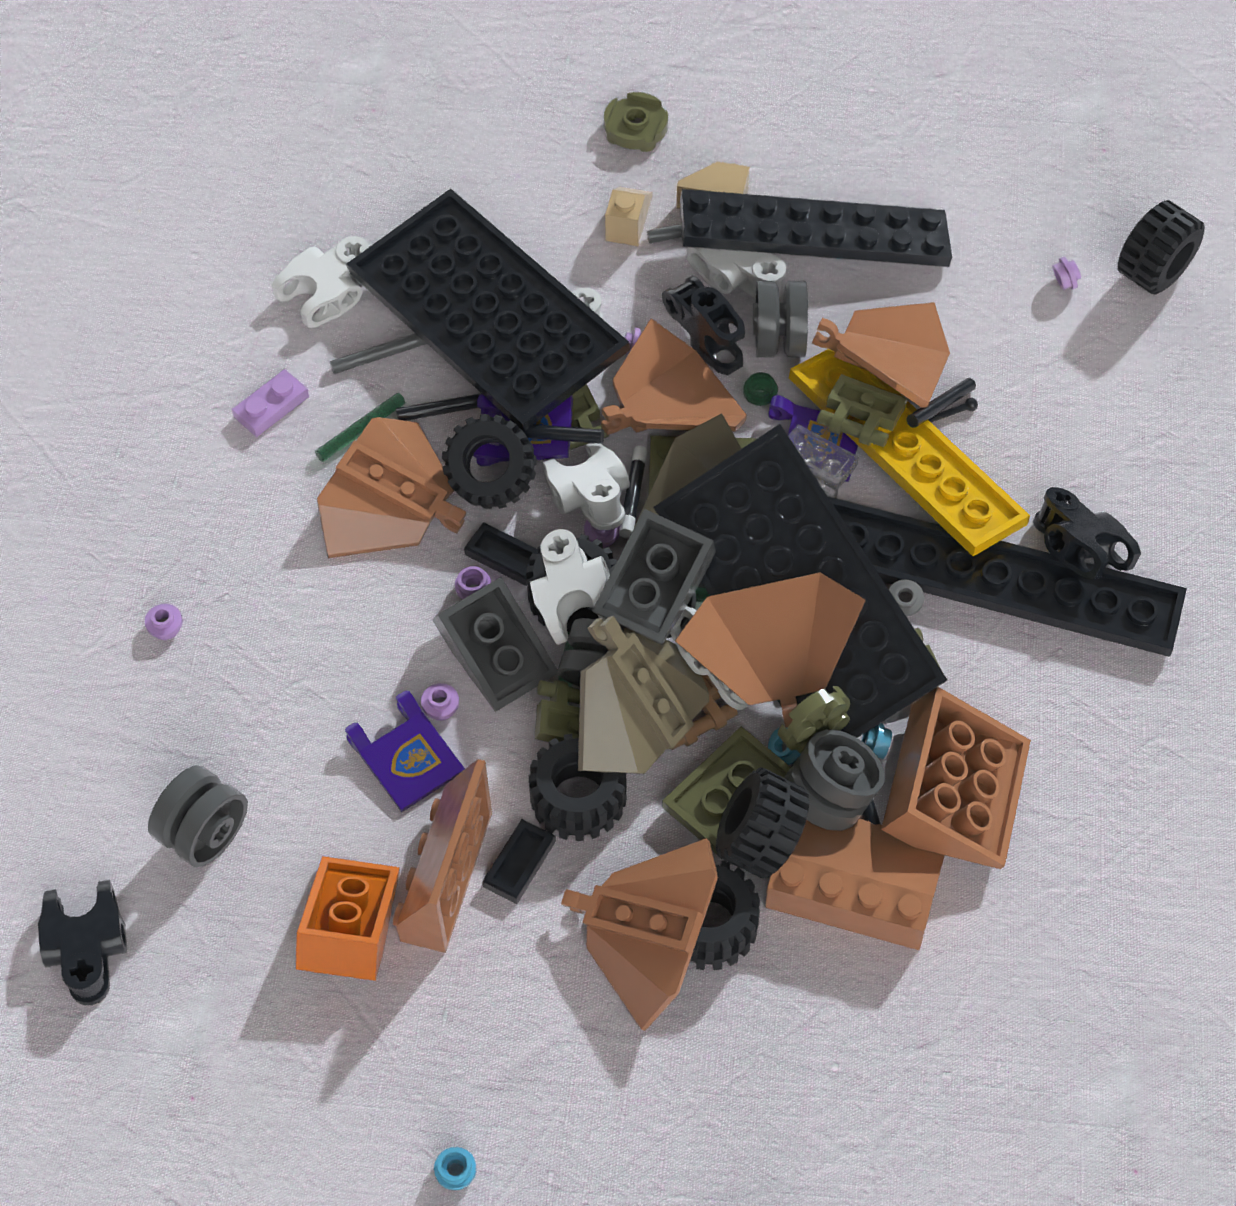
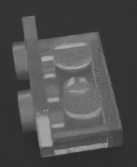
(825, 459)

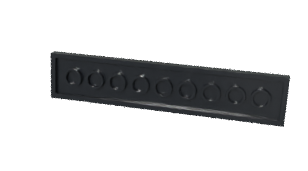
(1018, 581)

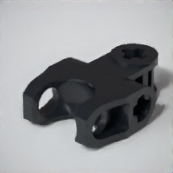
(707, 319)
(1077, 534)
(82, 942)

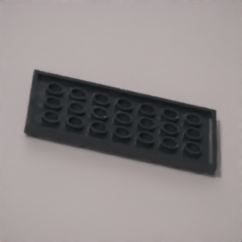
(488, 309)
(780, 525)

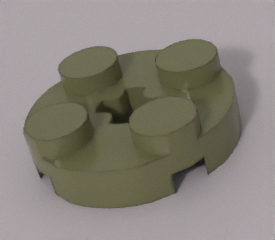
(636, 135)
(815, 714)

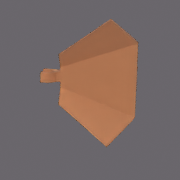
(895, 345)
(667, 387)
(385, 492)
(774, 637)
(648, 924)

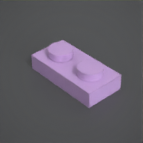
(270, 403)

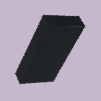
(500, 552)
(519, 861)

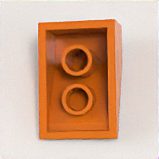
(346, 918)

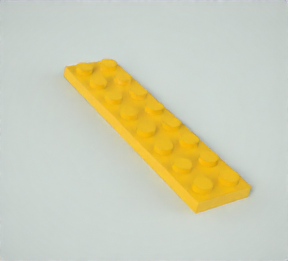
(924, 463)

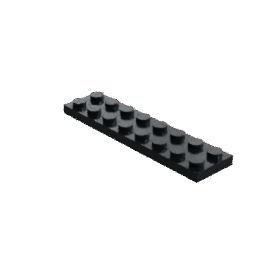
(814, 228)

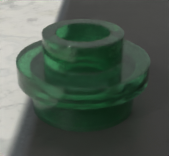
(763, 382)

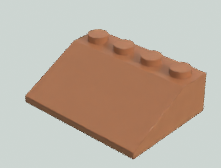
(956, 781)
(446, 861)
(858, 883)

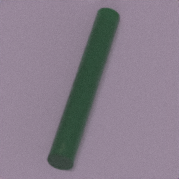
(355, 430)

